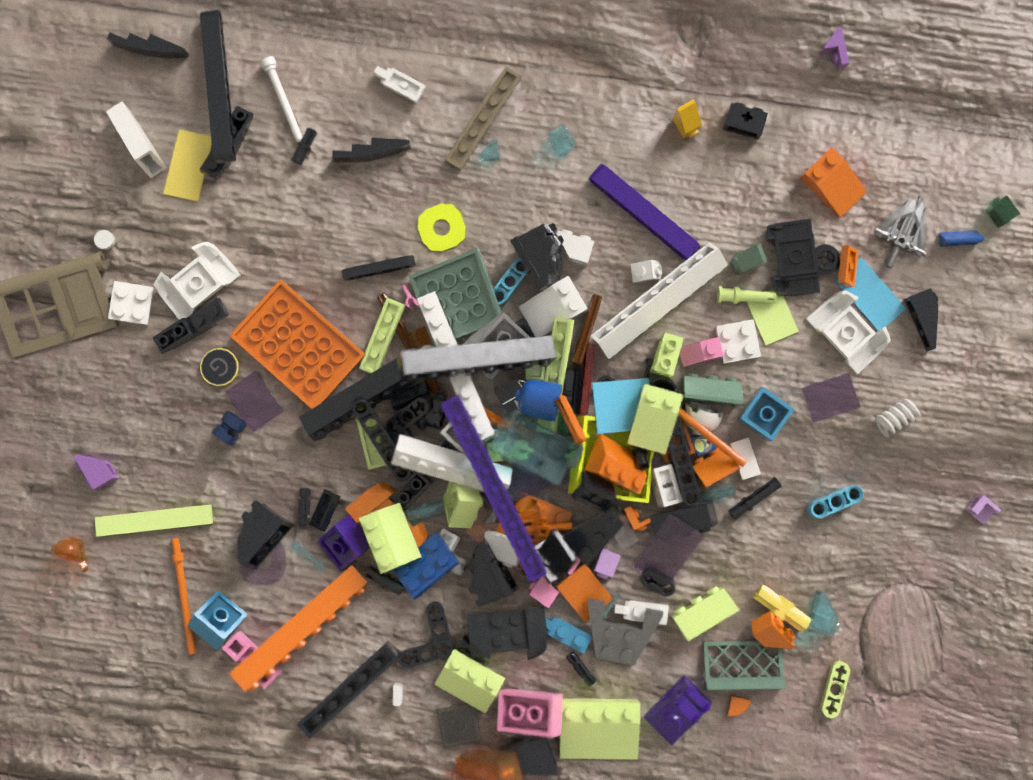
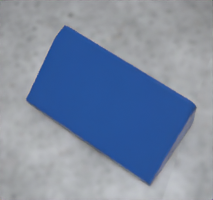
(960, 238)

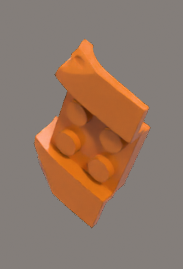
(379, 498)

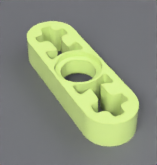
(827, 702)

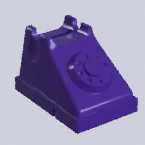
(678, 710)

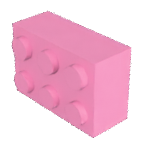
(529, 712)

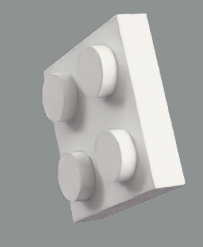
(130, 303)
(738, 341)

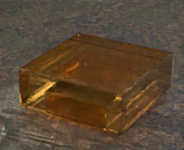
(419, 338)

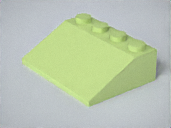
(600, 728)

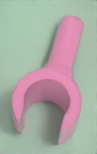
(410, 300)

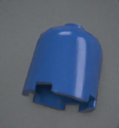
(538, 399)

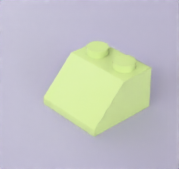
(461, 505)

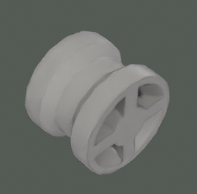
(459, 569)

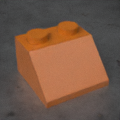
(713, 468)

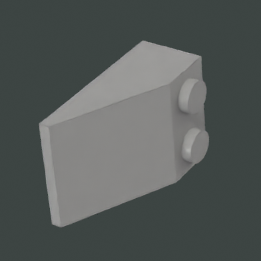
(498, 329)

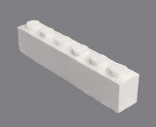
(441, 463)

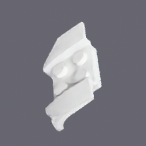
(196, 281)
(848, 331)

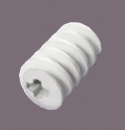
(896, 416)

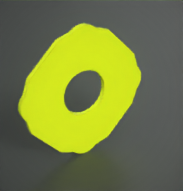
(452, 238)

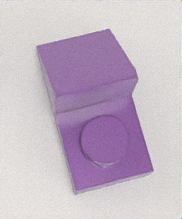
(837, 46)

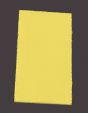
(184, 174)

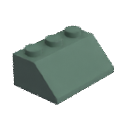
(711, 390)

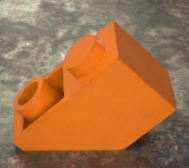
(771, 632)

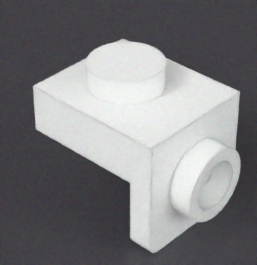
(646, 271)

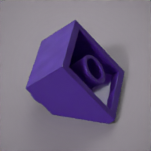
(344, 542)

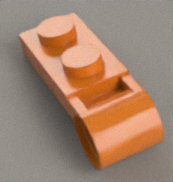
(554, 513)

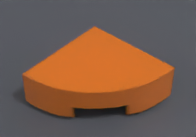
(737, 705)

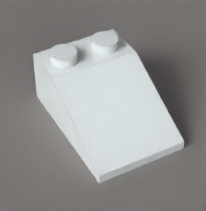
(556, 301)

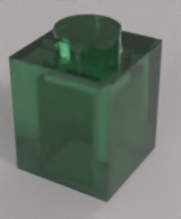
(1002, 211)

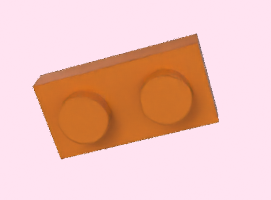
(848, 266)

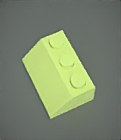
(390, 537)
(704, 612)
(469, 681)

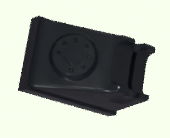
(541, 254)
(260, 533)
(490, 577)

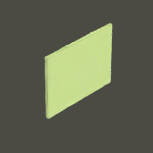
(773, 319)

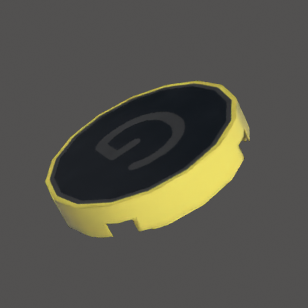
(219, 367)

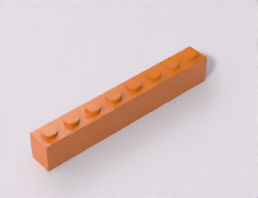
(298, 628)

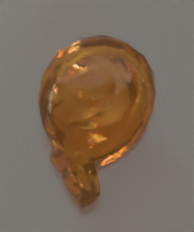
(72, 549)

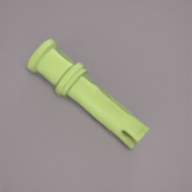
(735, 295)

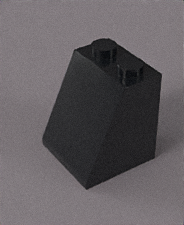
(533, 755)

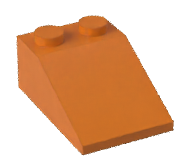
(834, 182)

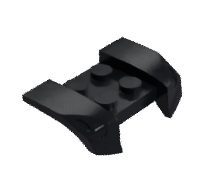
(794, 258)
(507, 632)

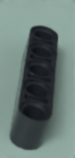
(374, 432)
(686, 468)

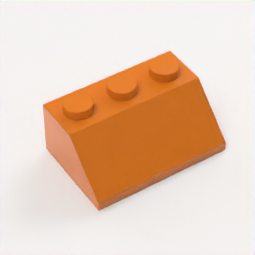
(615, 465)

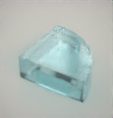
(490, 152)

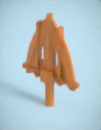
(539, 524)

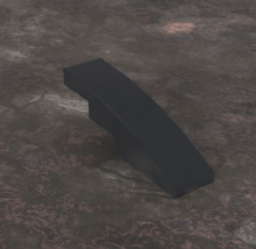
(152, 47)
(378, 149)

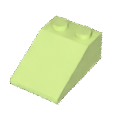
(654, 419)

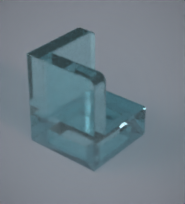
(561, 140)

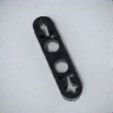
(378, 268)

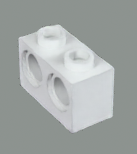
(665, 486)

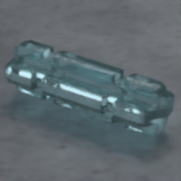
(717, 493)

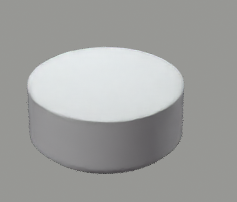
(104, 240)

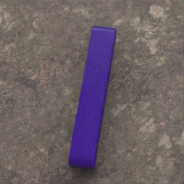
(644, 212)

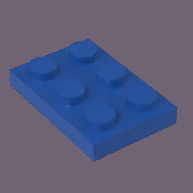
(430, 568)

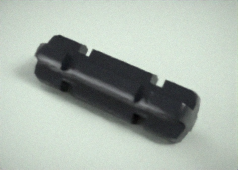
(304, 506)
(581, 669)

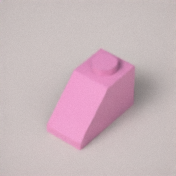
(701, 352)

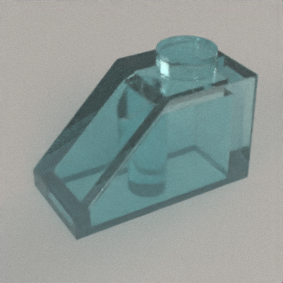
(823, 615)

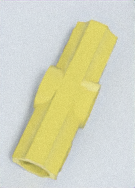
(782, 608)

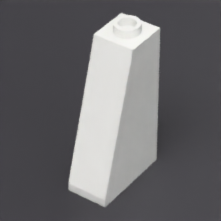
(136, 140)

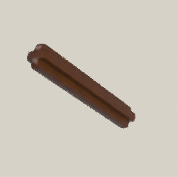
(587, 329)

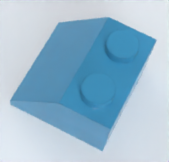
(217, 620)

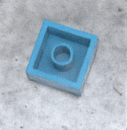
(765, 414)

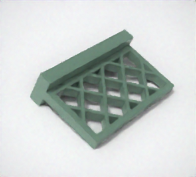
(739, 682)

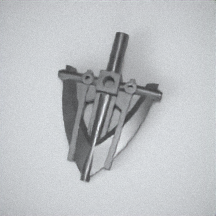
(913, 213)

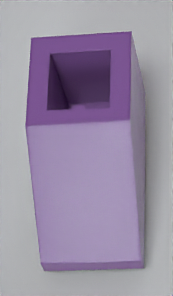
(97, 471)

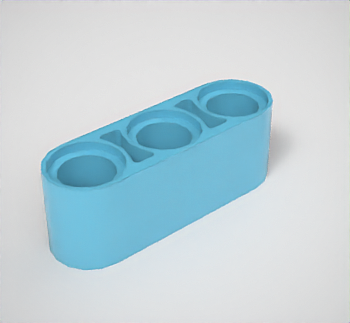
(512, 273)
(843, 498)

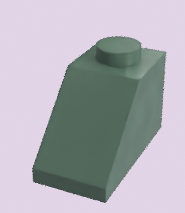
(749, 259)

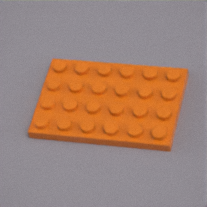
(297, 345)

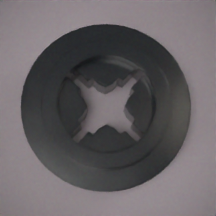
(832, 255)

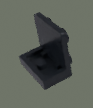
(555, 556)

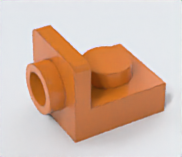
(633, 517)

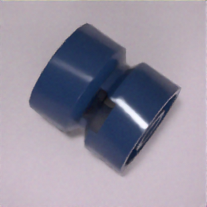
(230, 421)

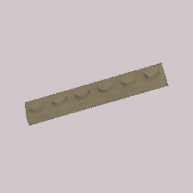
(483, 118)

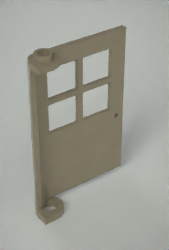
(77, 297)

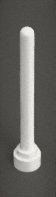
(269, 66)

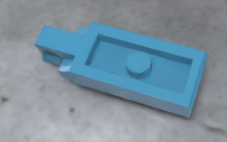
(568, 634)

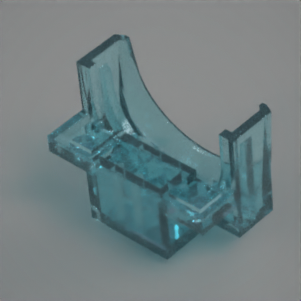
(534, 447)

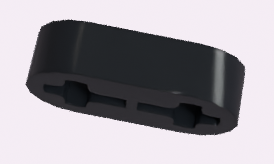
(658, 581)

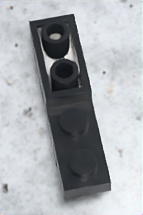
(241, 123)
(191, 327)
(415, 485)

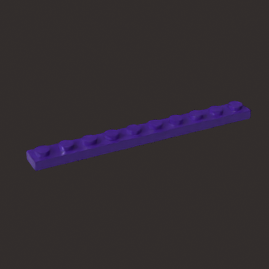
(493, 487)

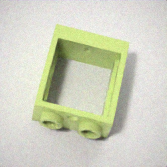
(668, 353)

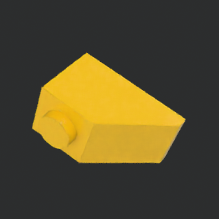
(687, 119)

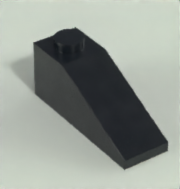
(924, 313)

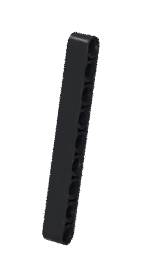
(217, 87)

